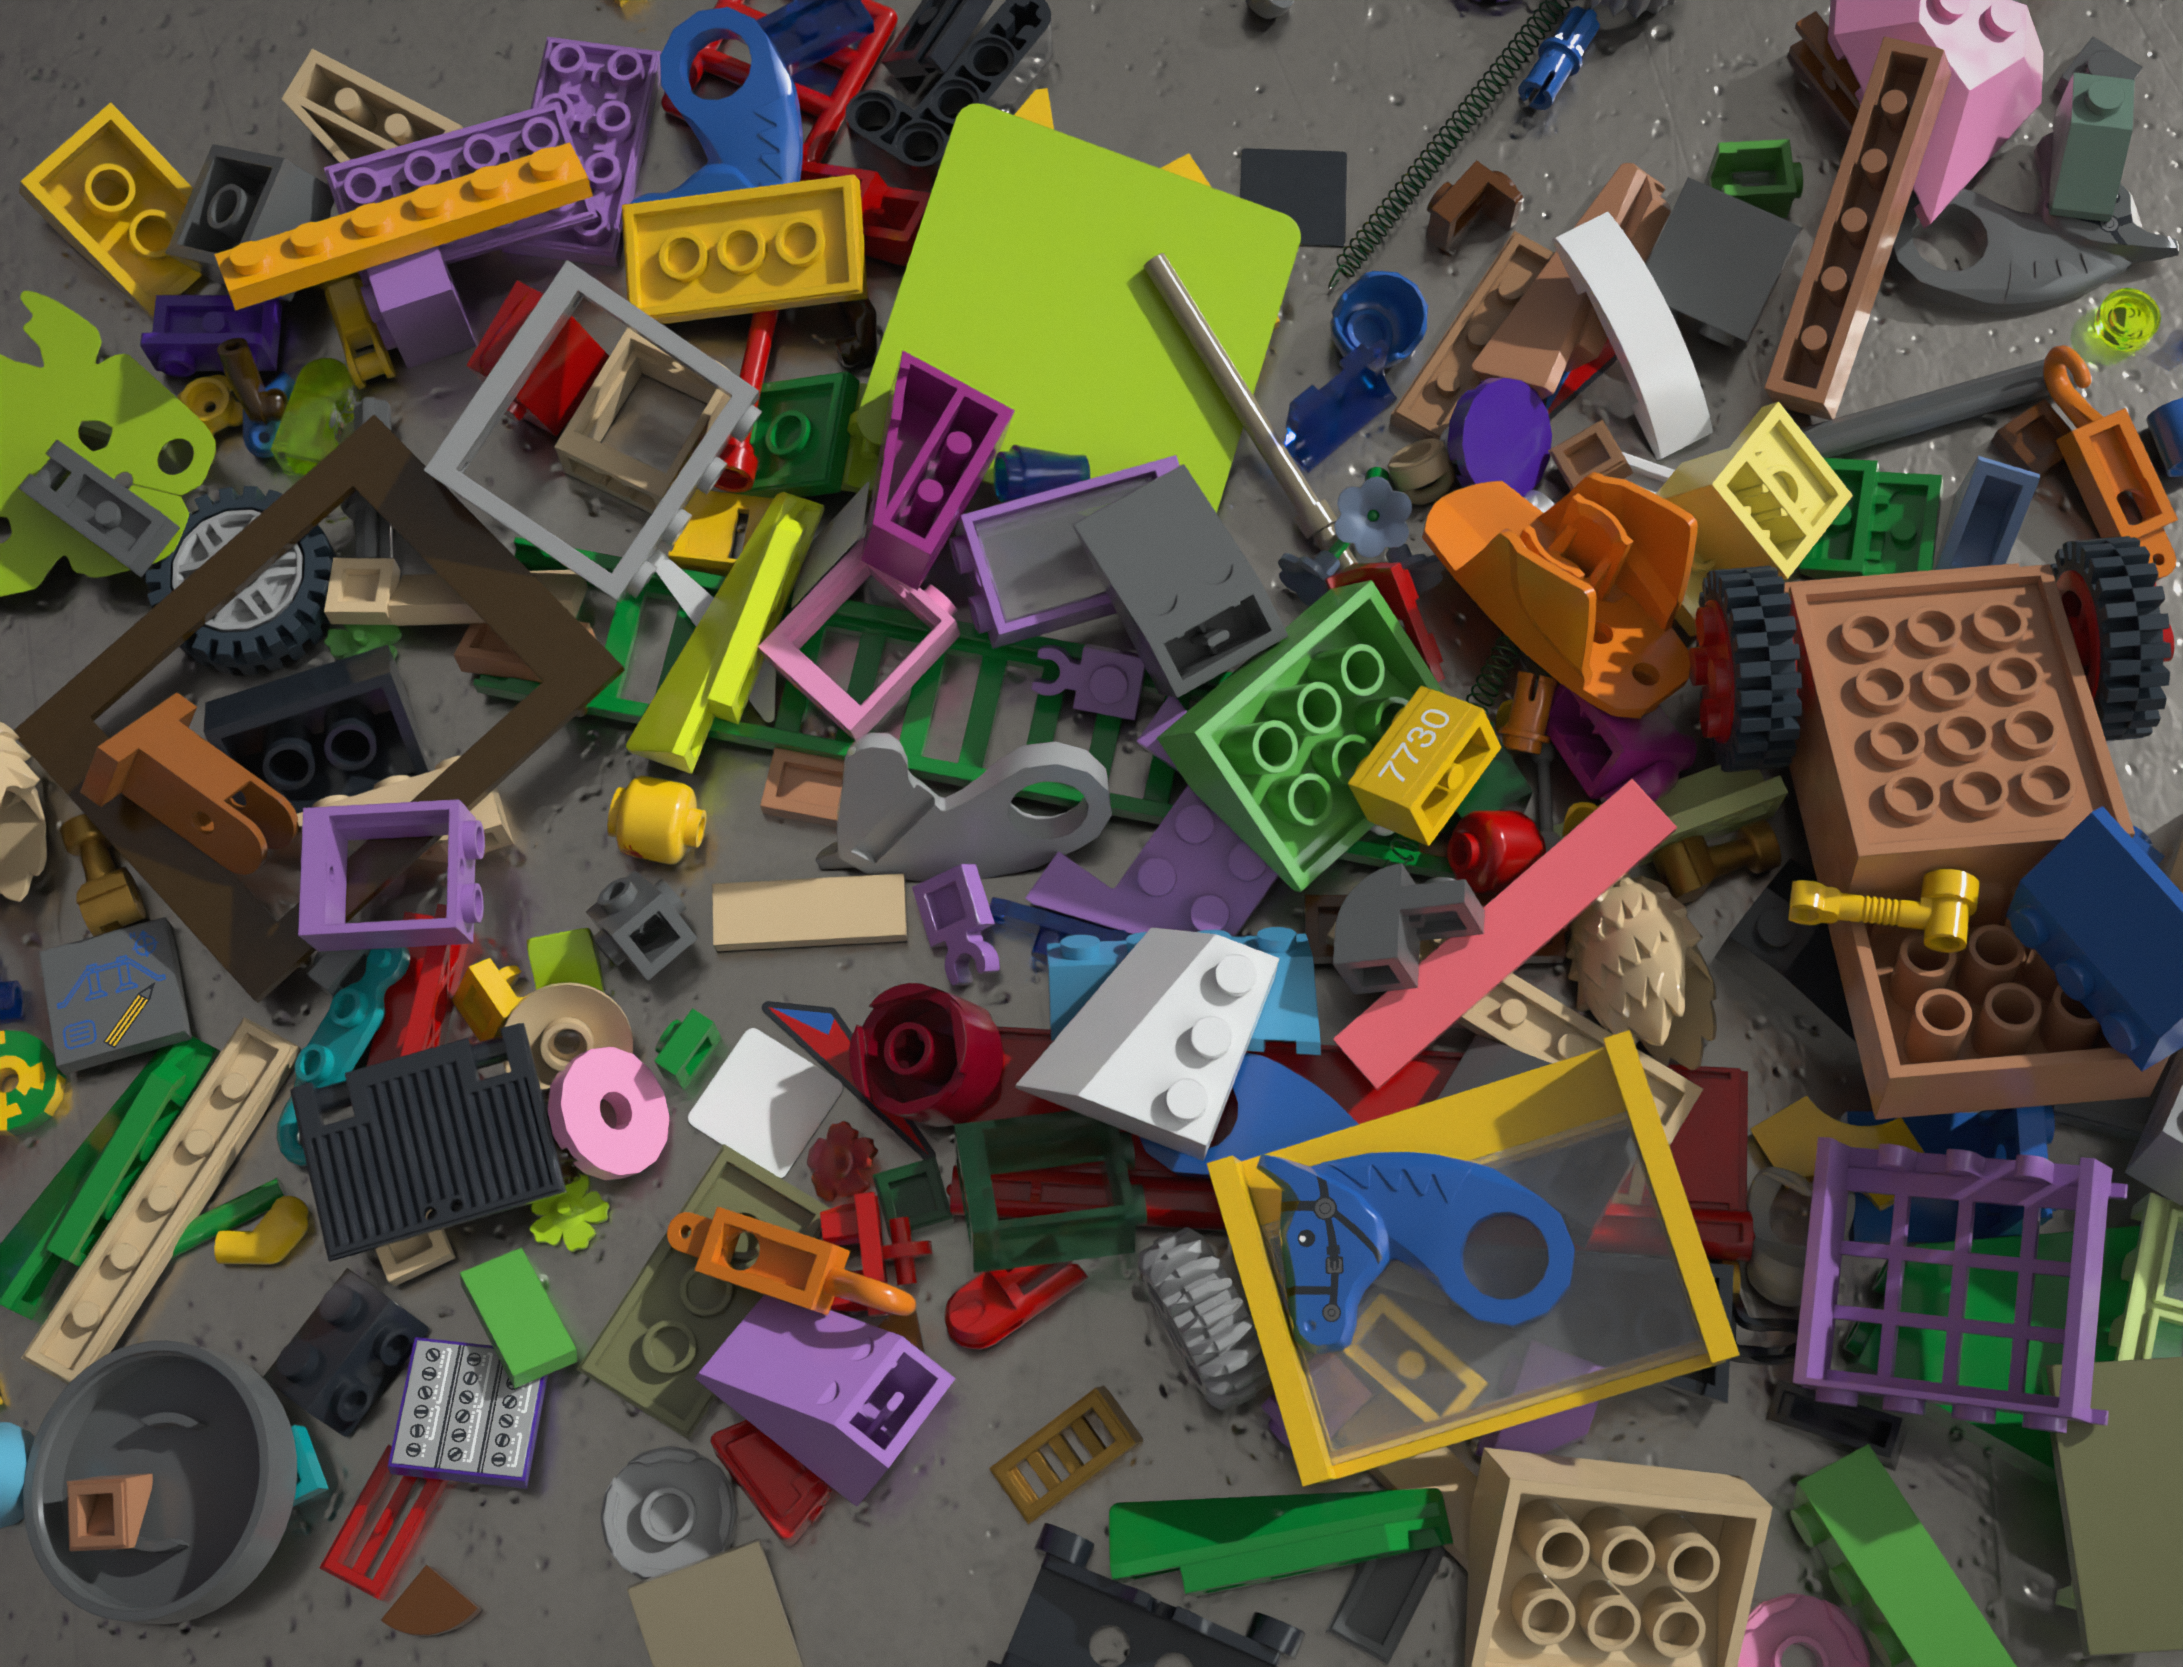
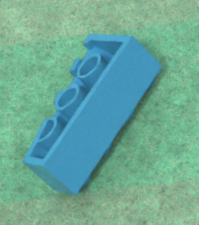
(1290, 1012)

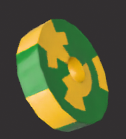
(38, 1087)

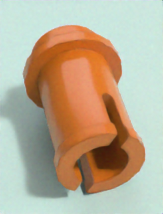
(1527, 717)

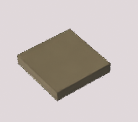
(715, 1613)

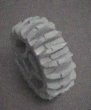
(1204, 1318)

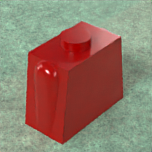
(560, 377)

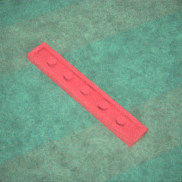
(1514, 929)

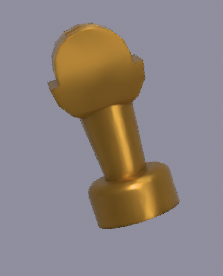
(1692, 865)
(110, 894)

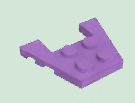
(1184, 879)

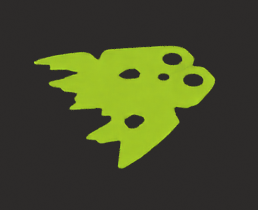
(49, 406)

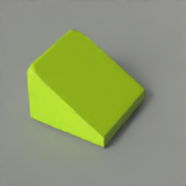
(565, 959)

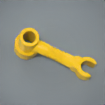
(1943, 911)

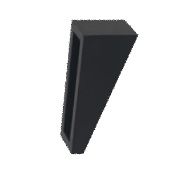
(1838, 1425)

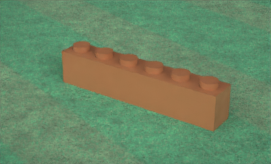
(1859, 228)

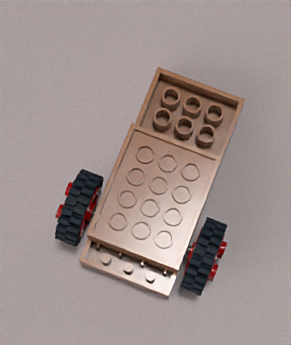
(1946, 733)

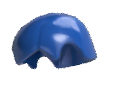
(1380, 308)

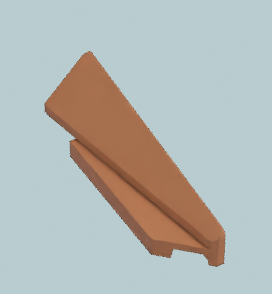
(1551, 323)

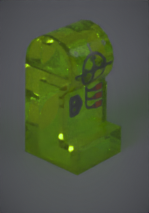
(315, 415)

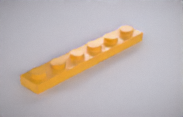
(403, 225)

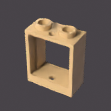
(609, 469)

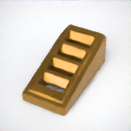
(1113, 1418)

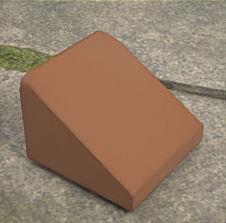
(107, 1511)

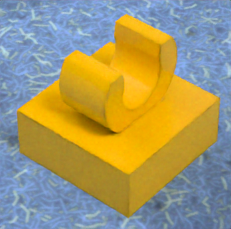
(487, 997)

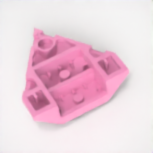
(1991, 86)

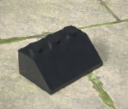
(322, 729)

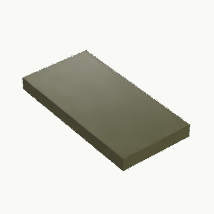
(680, 1316)
(2125, 1506)

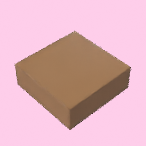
(1590, 452)

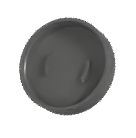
(218, 1486)

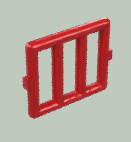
(829, 109)

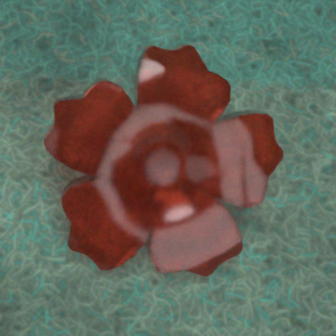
(841, 1162)

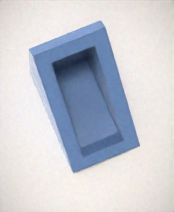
(1986, 515)

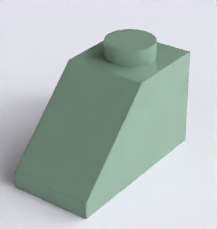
(2090, 146)

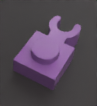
(1104, 679)
(953, 916)

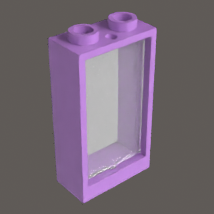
(1030, 562)

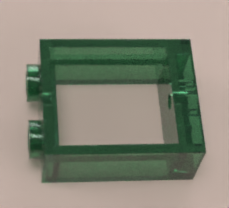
(1040, 1143)

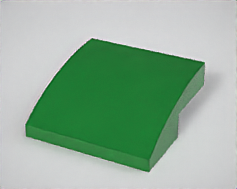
(1883, 526)

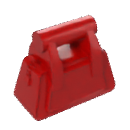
(772, 1479)

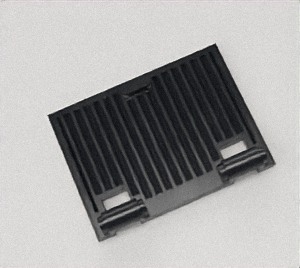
(426, 1141)

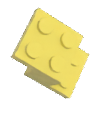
(1755, 502)

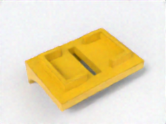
(710, 534)

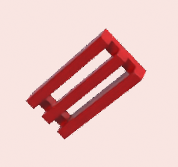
(404, 1540)

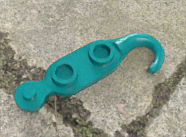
(342, 1037)

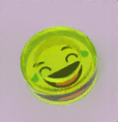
(2127, 320)

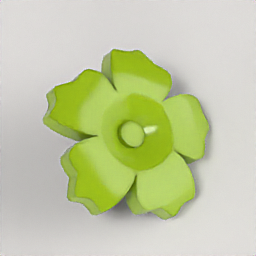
(569, 1216)

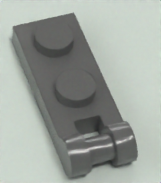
(100, 508)

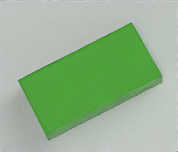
(518, 1317)

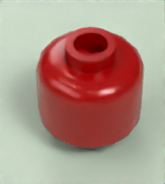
(1494, 849)

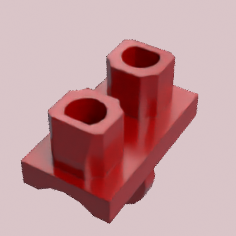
(861, 1225)

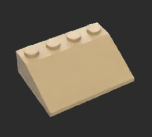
(1609, 1563)

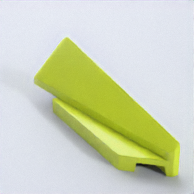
(723, 654)

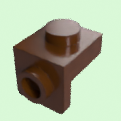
(1475, 192)

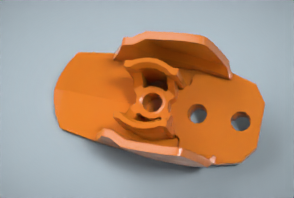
(1580, 585)

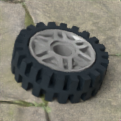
(272, 612)

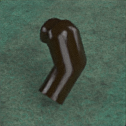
(862, 341)
(247, 384)

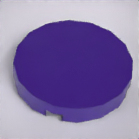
(1500, 435)

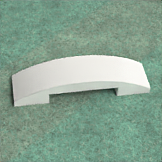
(1640, 331)

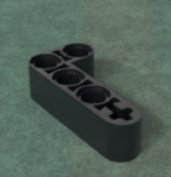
(1011, 42)

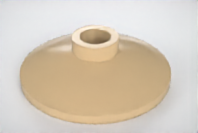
(571, 1007)

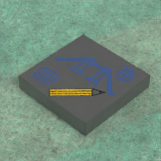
(114, 995)

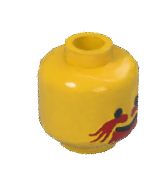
(656, 820)

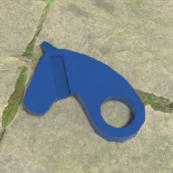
(747, 136)

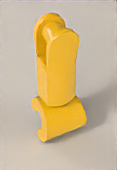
(356, 329)

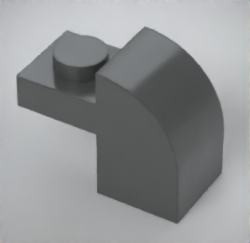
(1387, 919)

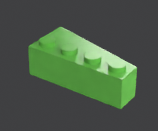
(1891, 1568)

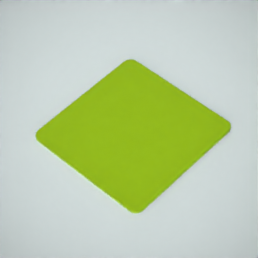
(1043, 300)

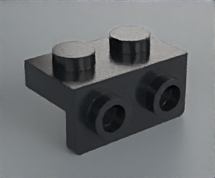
(346, 1353)

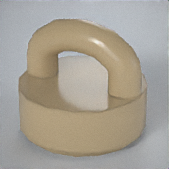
(1420, 465)

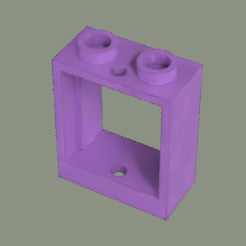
(325, 873)

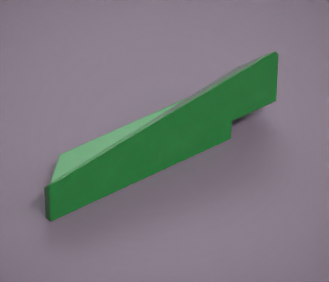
(98, 1176)
(1270, 1538)

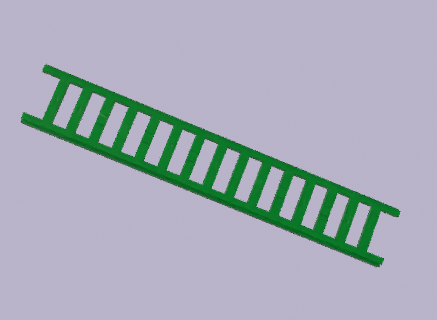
(885, 625)

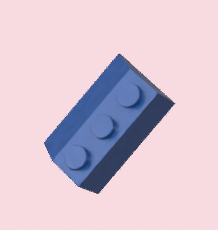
(2110, 935)

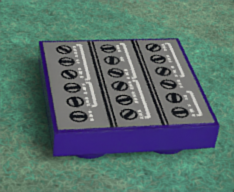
(465, 1417)

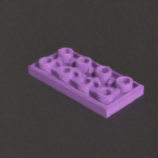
(608, 111)
(459, 154)

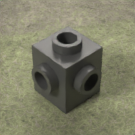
(640, 924)

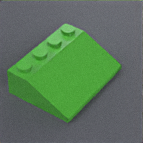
(1294, 724)

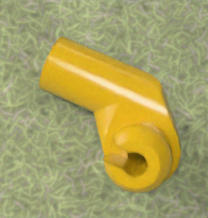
(270, 1239)

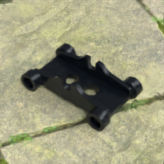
(1075, 1603)

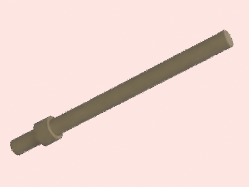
(1314, 516)

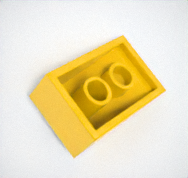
(115, 206)

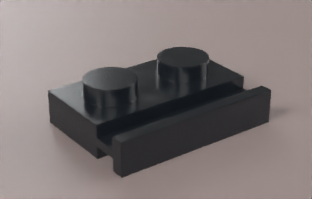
(933, 36)

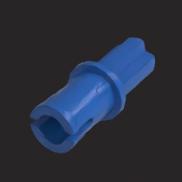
(1559, 57)

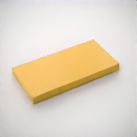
(746, 250)

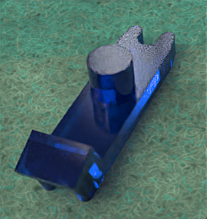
(1046, 925)

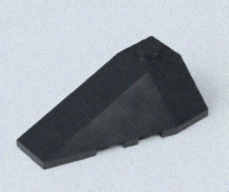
(1791, 961)

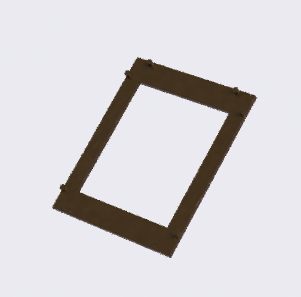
(463, 553)

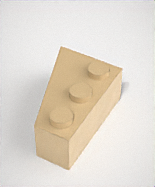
(355, 113)

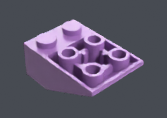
(827, 1389)

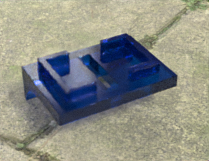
(1330, 416)

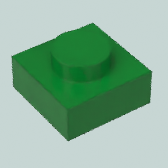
(686, 1047)

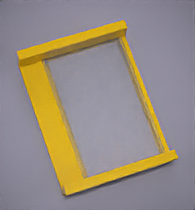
(1422, 1365)

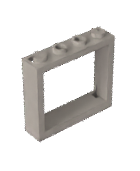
(514, 370)

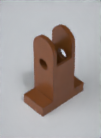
(192, 788)

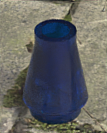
(1033, 471)

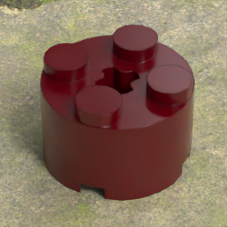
(927, 1055)

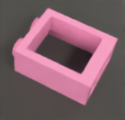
(783, 644)

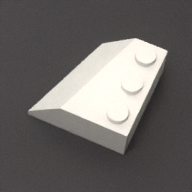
(1160, 1039)

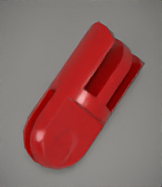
(1006, 1299)

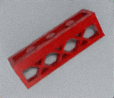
(421, 1001)

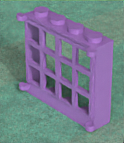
(1969, 1179)

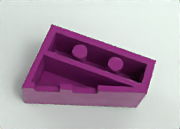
(929, 465)

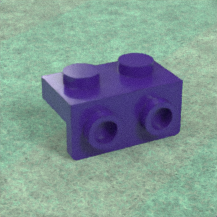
(193, 327)

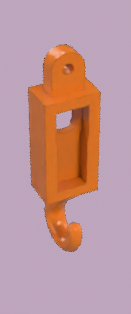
(2109, 459)
(788, 1263)

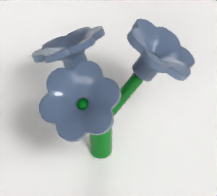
(1371, 520)

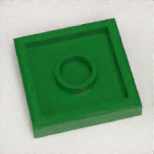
(803, 435)

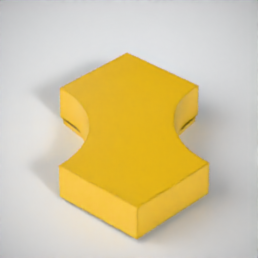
(1793, 1133)

